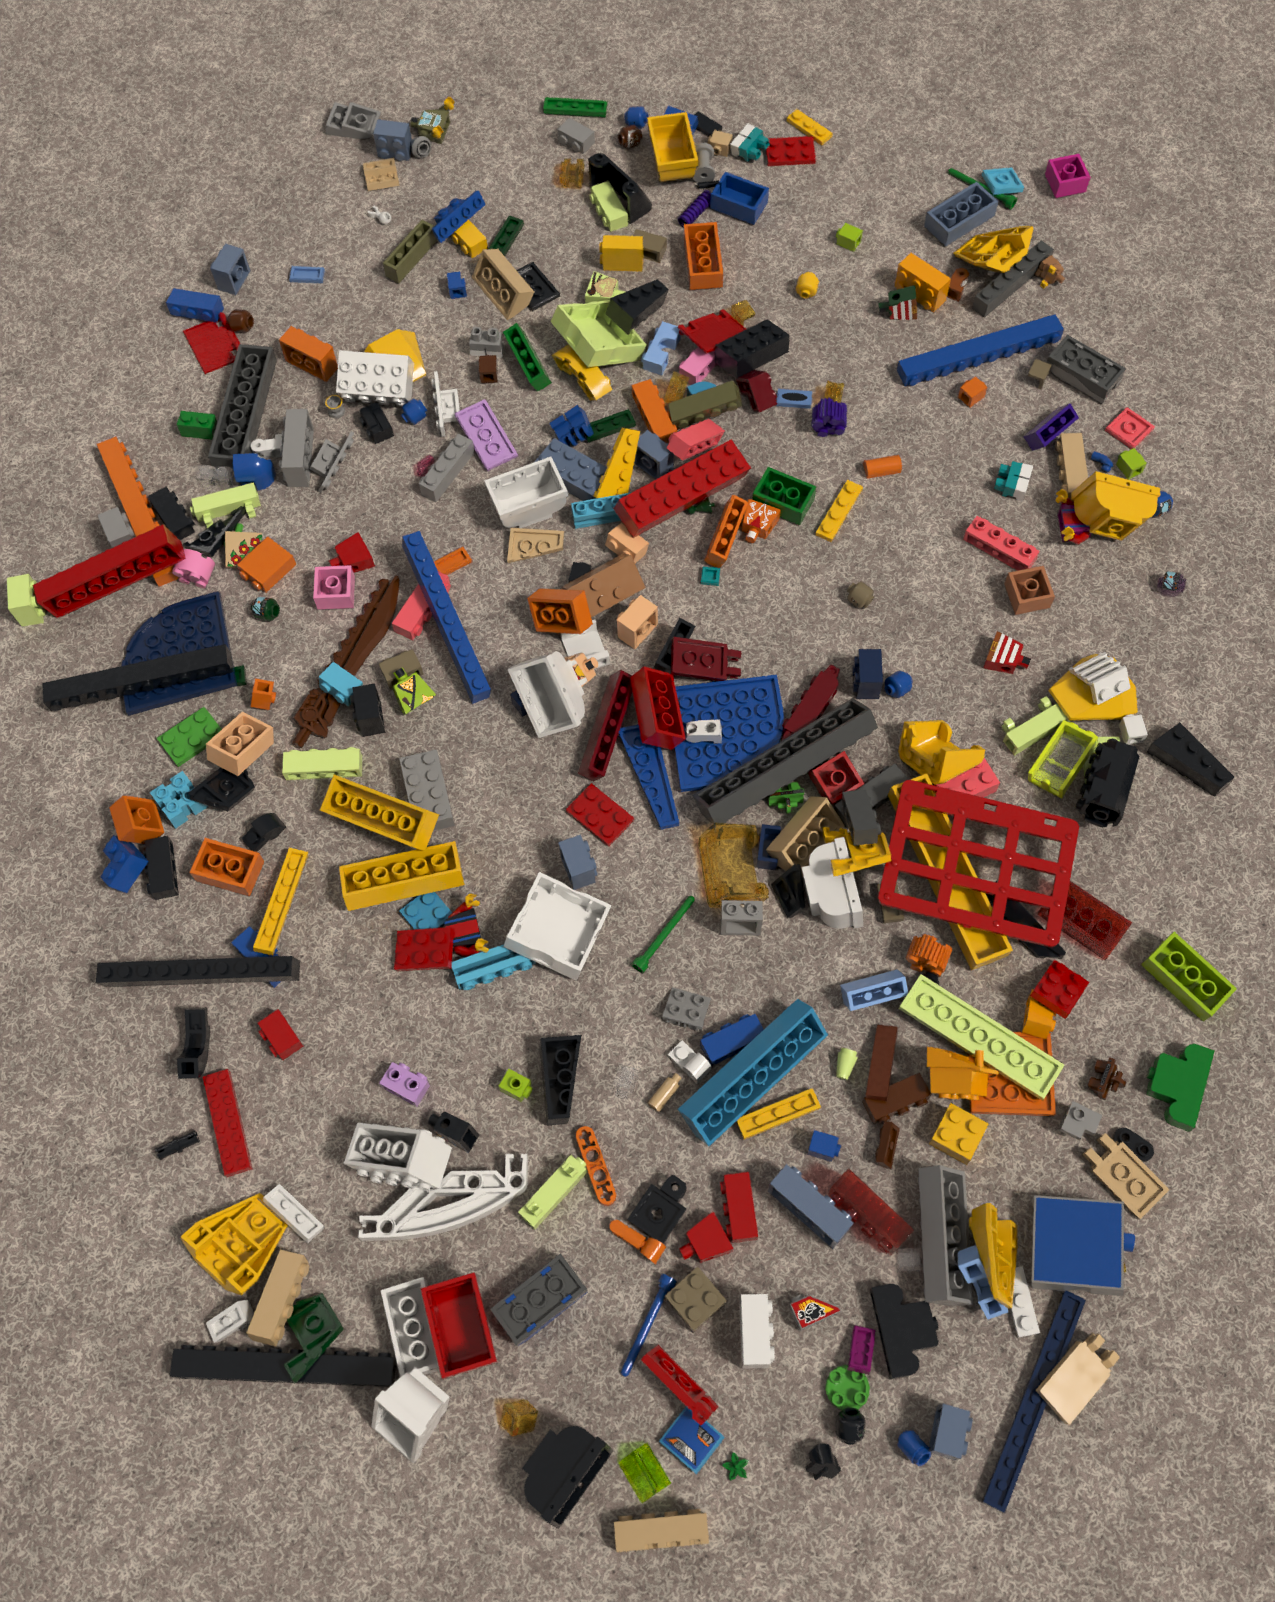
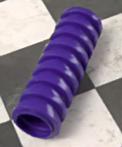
(695, 209)

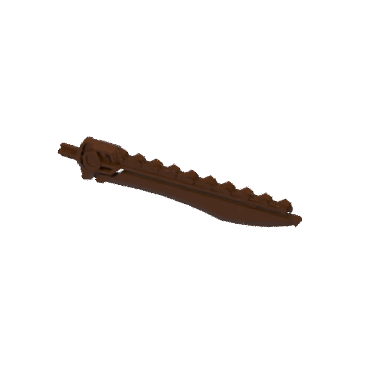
(314, 714)

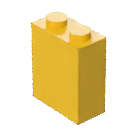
(621, 253)

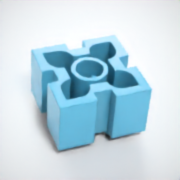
(174, 799)

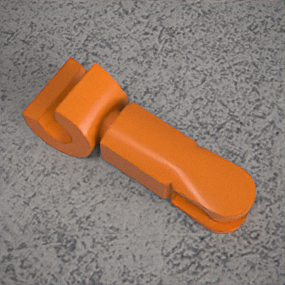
(651, 1248)

